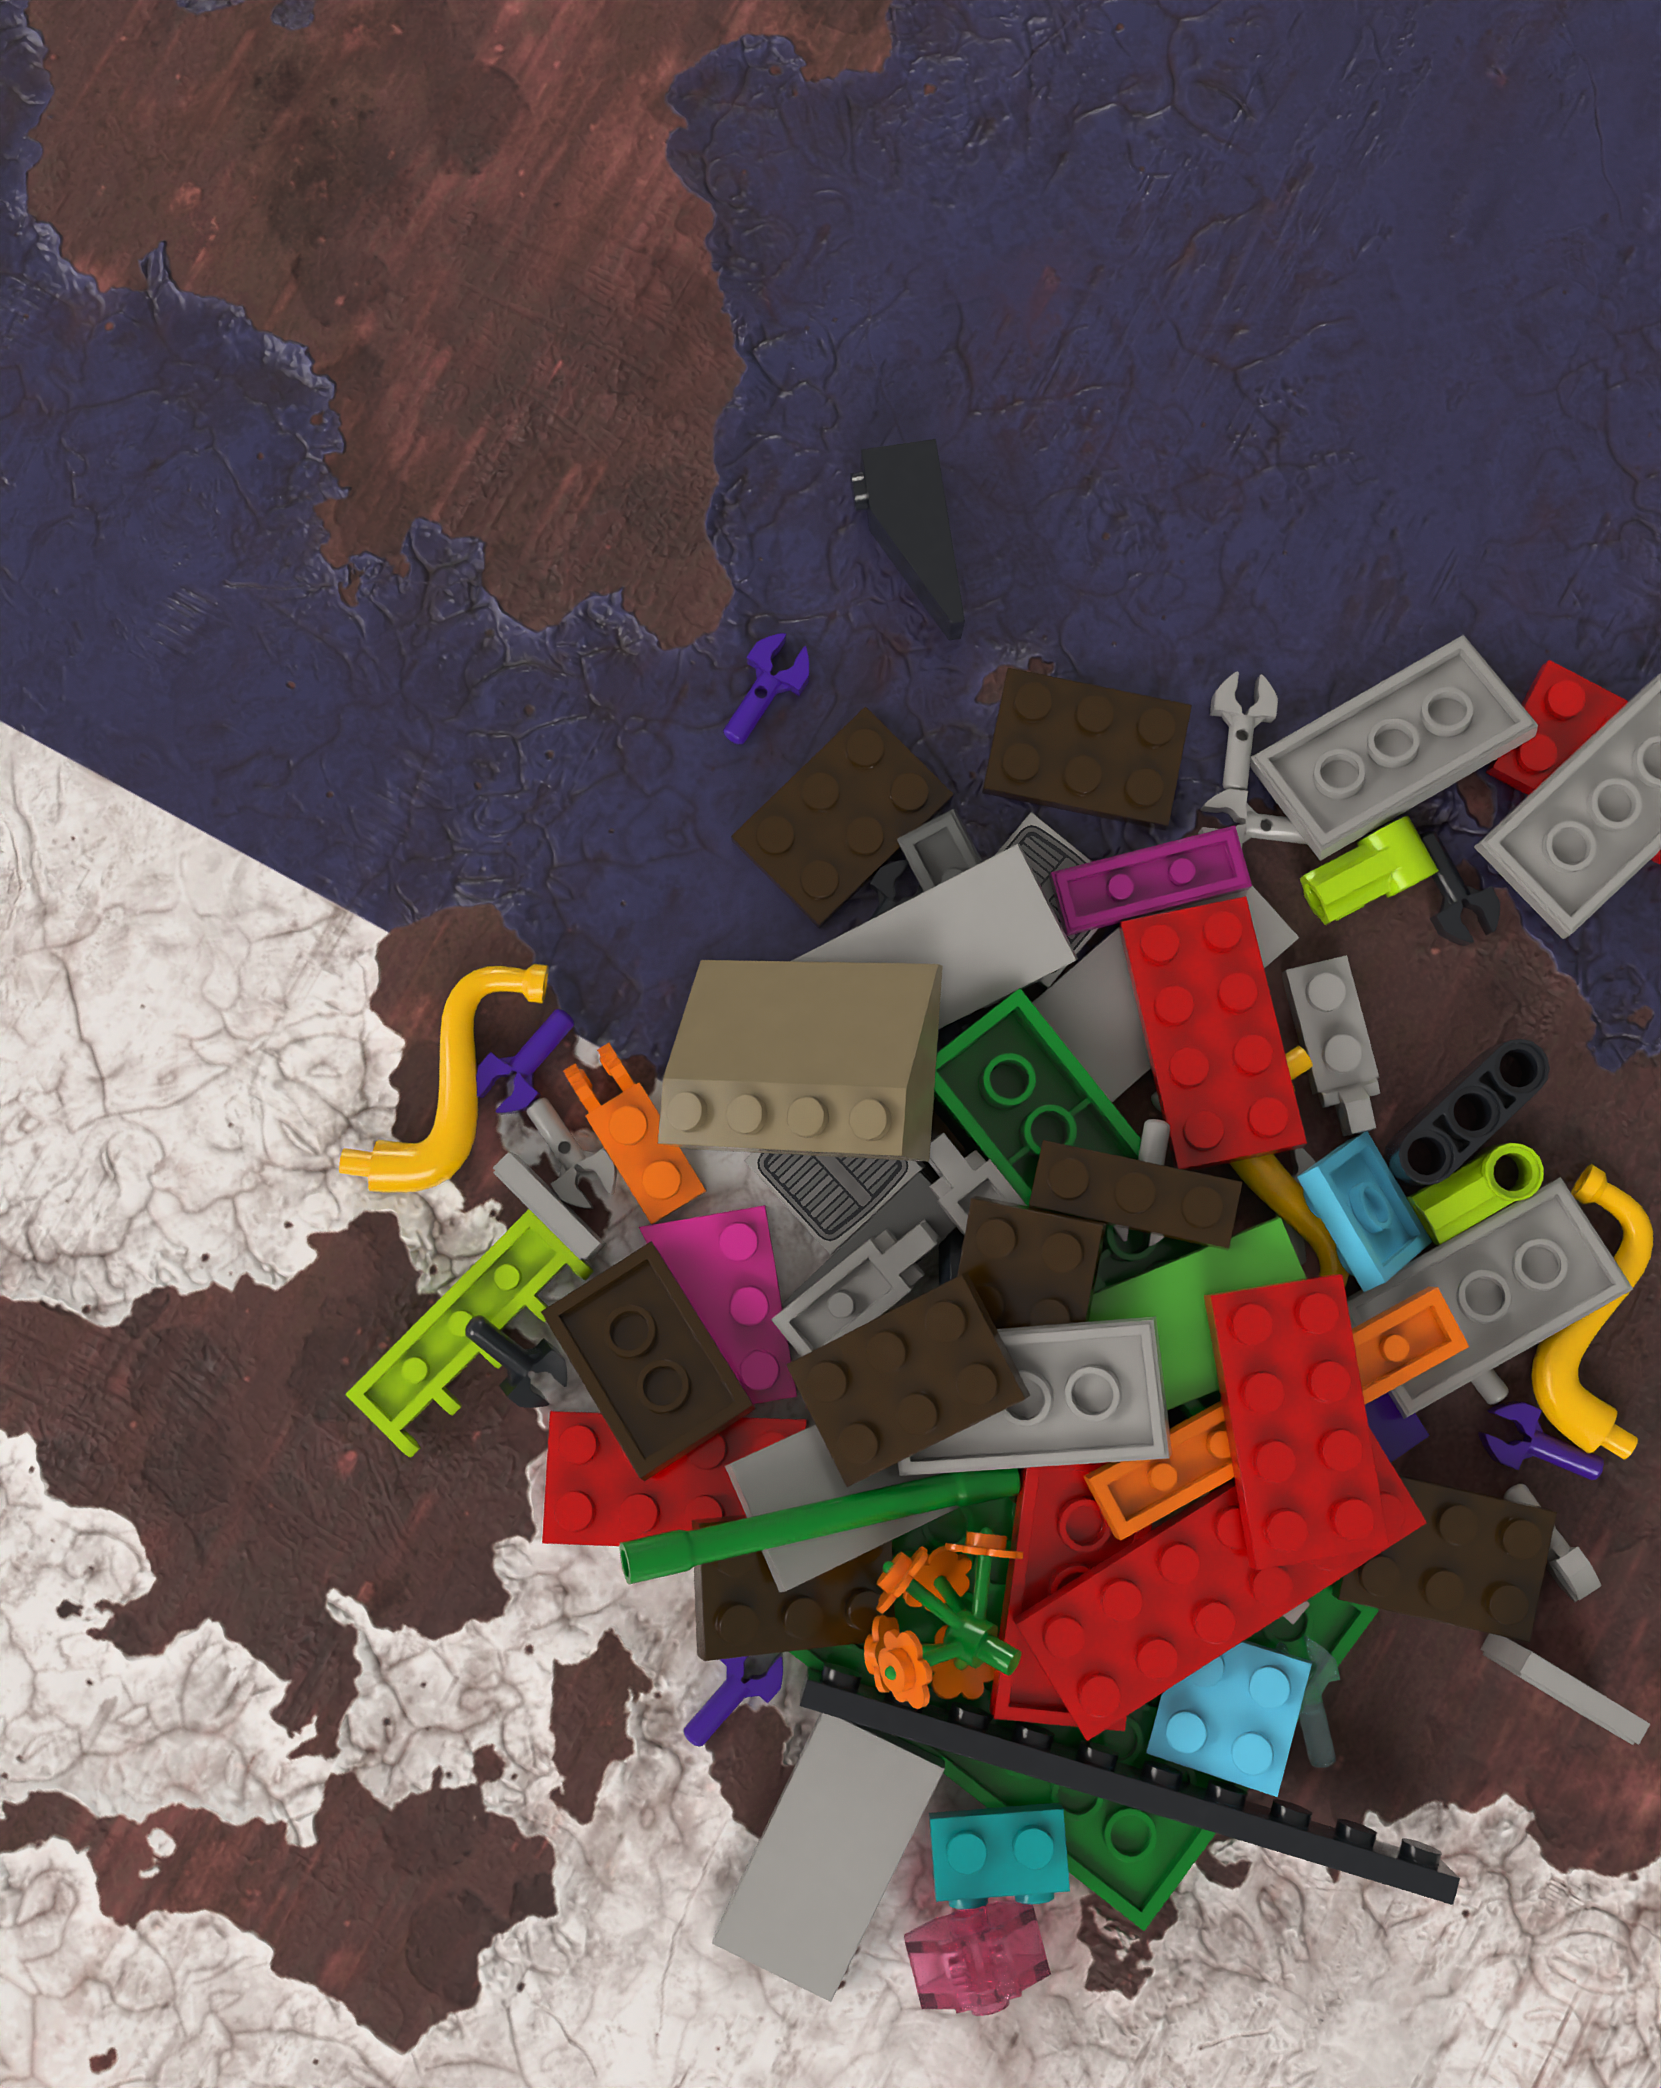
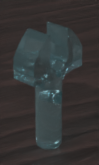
(1312, 1710)

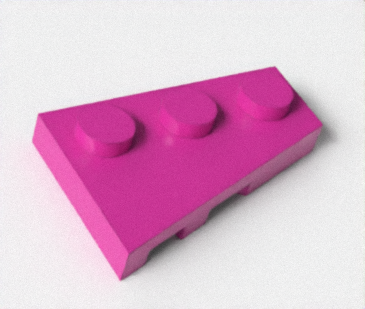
(734, 1287)

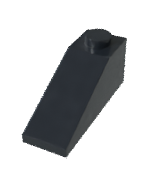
(910, 522)

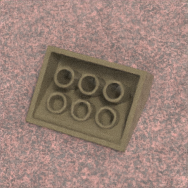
(805, 1060)

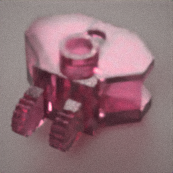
(977, 1957)

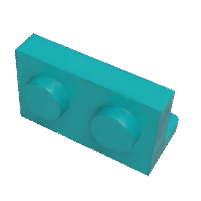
(999, 1854)

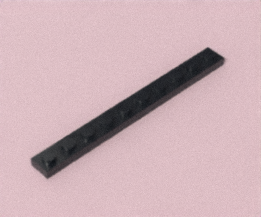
(1152, 1789)

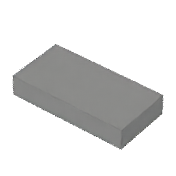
(548, 1206)

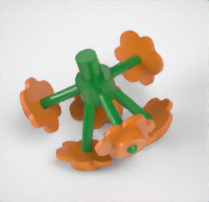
(965, 1648)

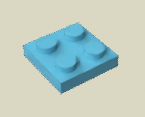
(1364, 1211)
(1234, 1716)

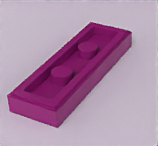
(1150, 880)

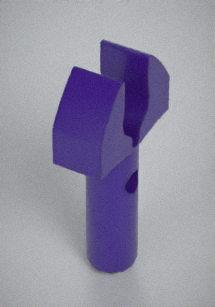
(766, 685)
(523, 1064)
(1537, 1443)
(731, 1694)

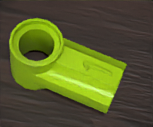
(1380, 866)
(1473, 1193)

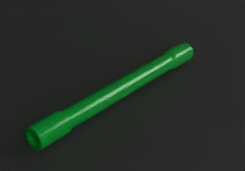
(682, 1550)

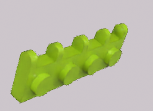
(436, 1345)

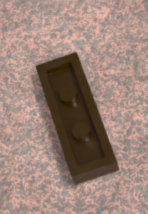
(1136, 1194)

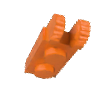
(629, 1132)

